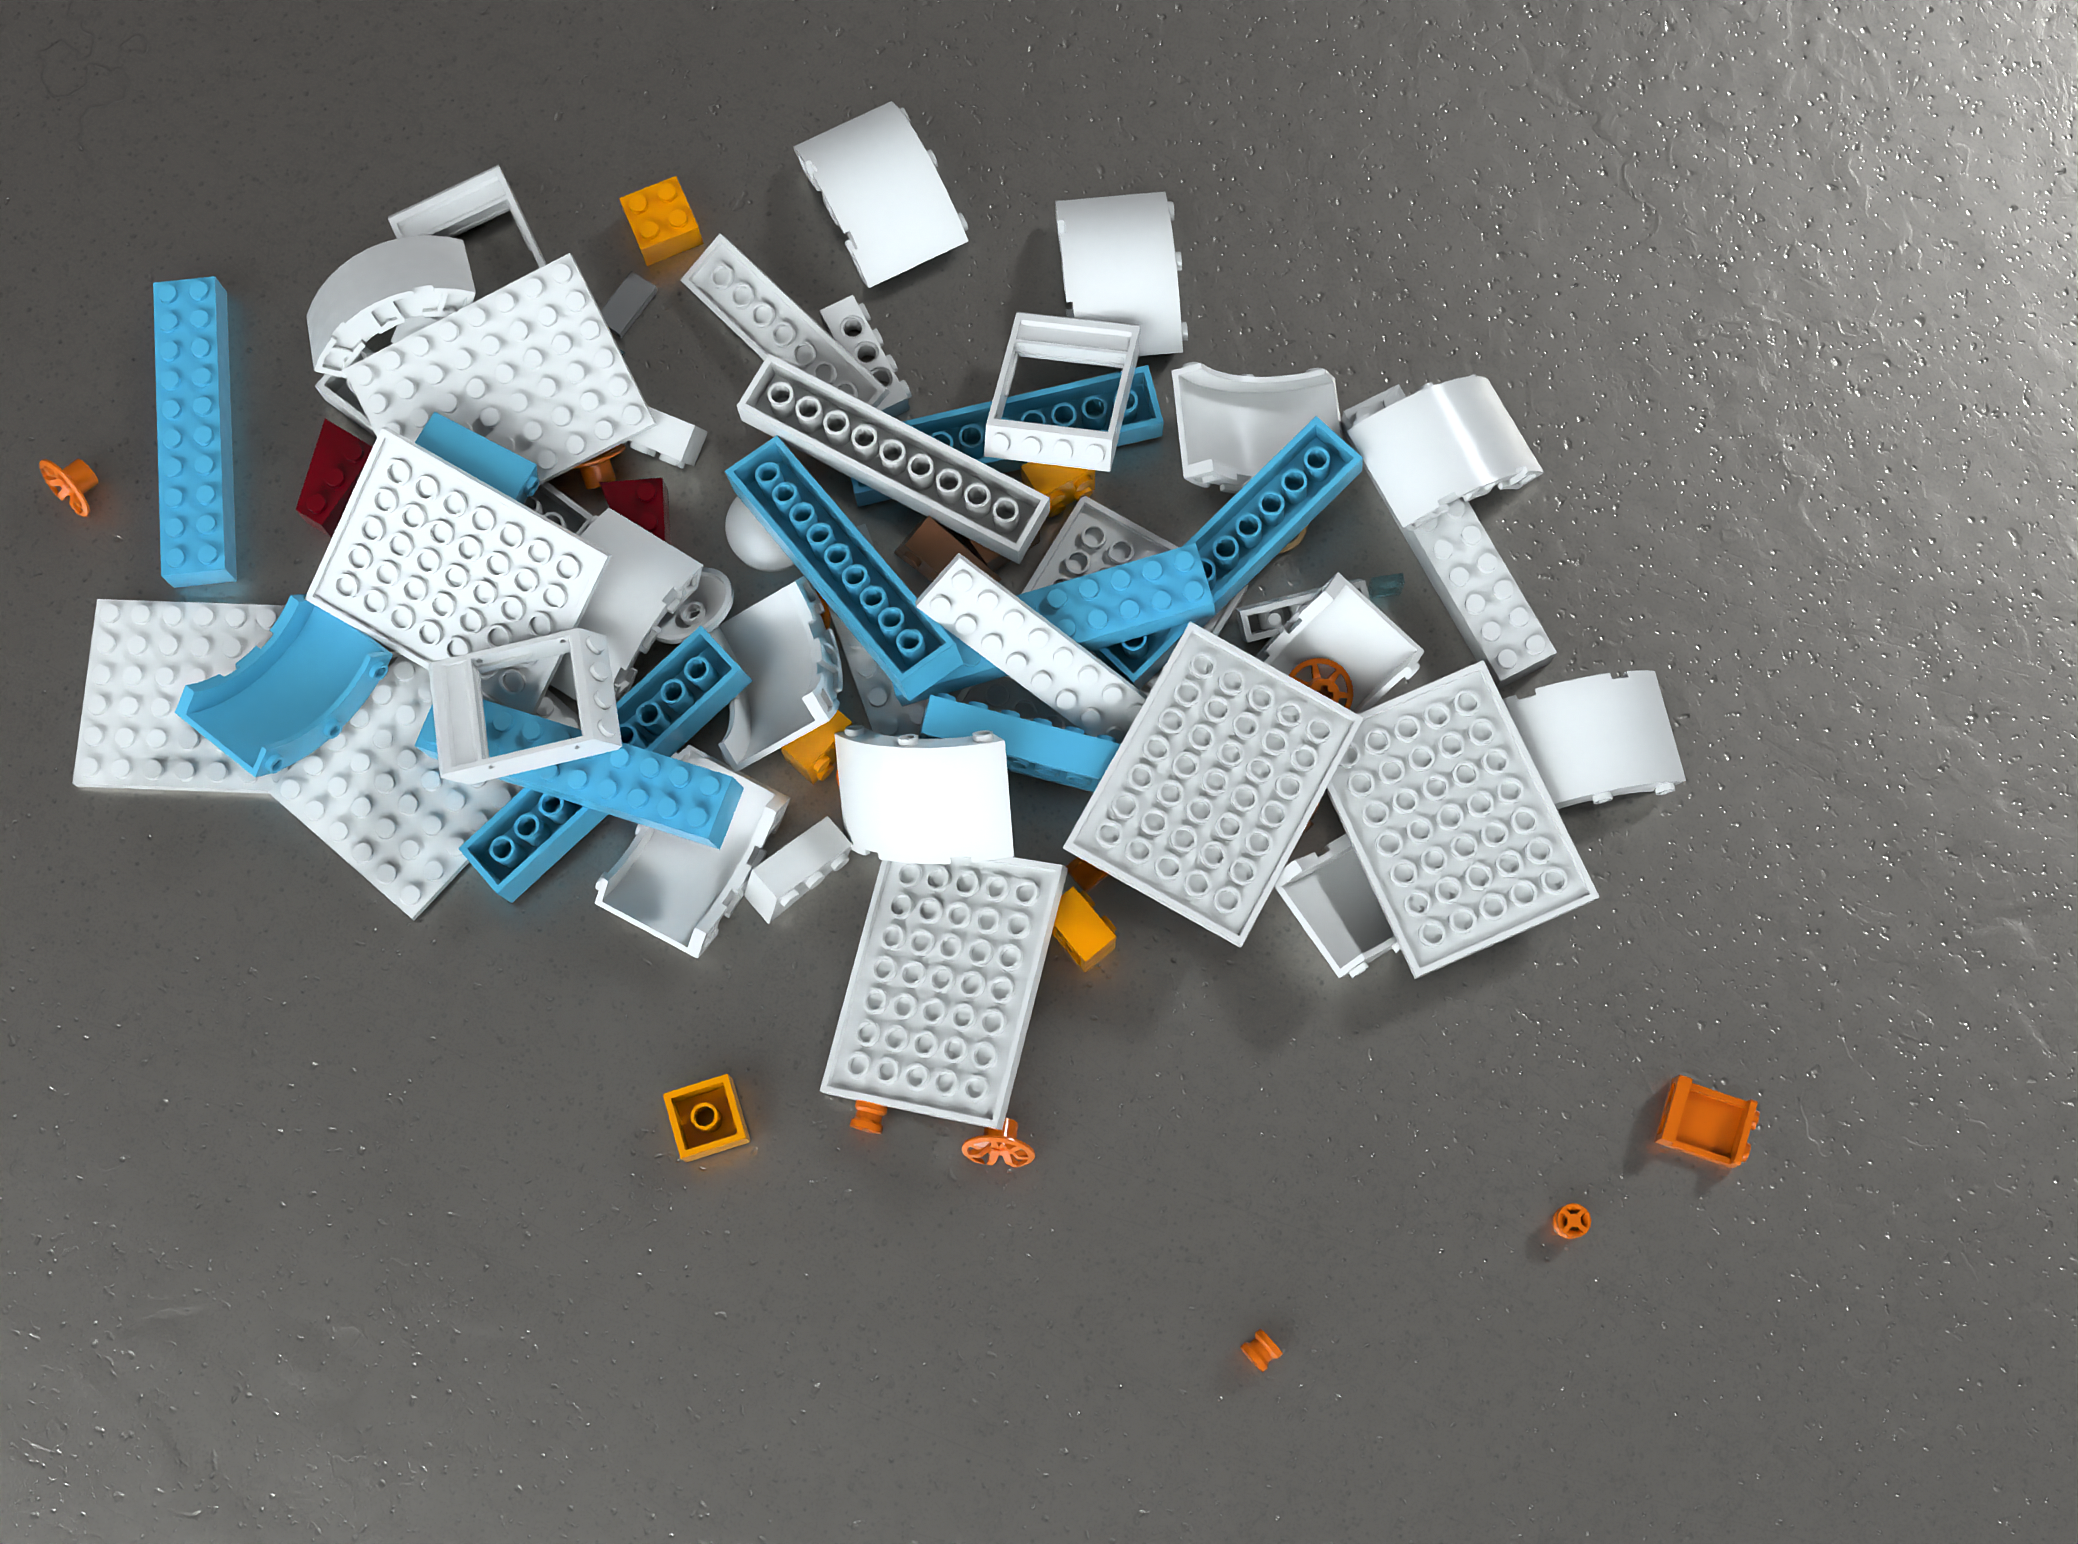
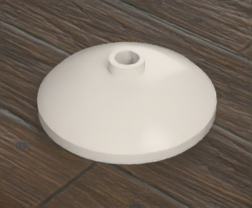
(752, 541)
(704, 607)

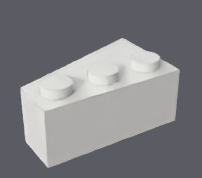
(797, 869)

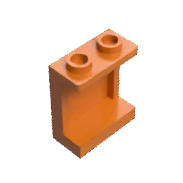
(1707, 1123)

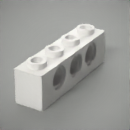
(848, 316)
(1267, 617)

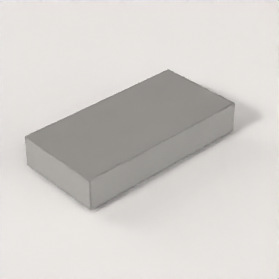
(627, 303)

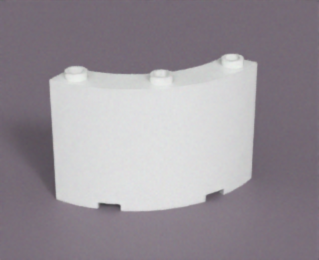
(883, 193)
(1123, 265)
(383, 289)
(1242, 421)
(1443, 447)
(632, 596)
(1351, 632)
(792, 671)
(1599, 737)
(924, 796)
(686, 887)
(1337, 907)

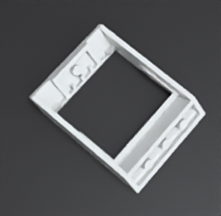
(463, 209)
(1066, 341)
(461, 717)

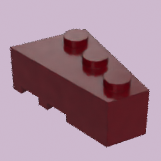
(331, 477)
(641, 502)

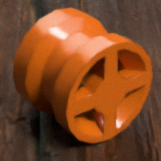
(868, 1117)
(1576, 1216)
(1261, 1350)

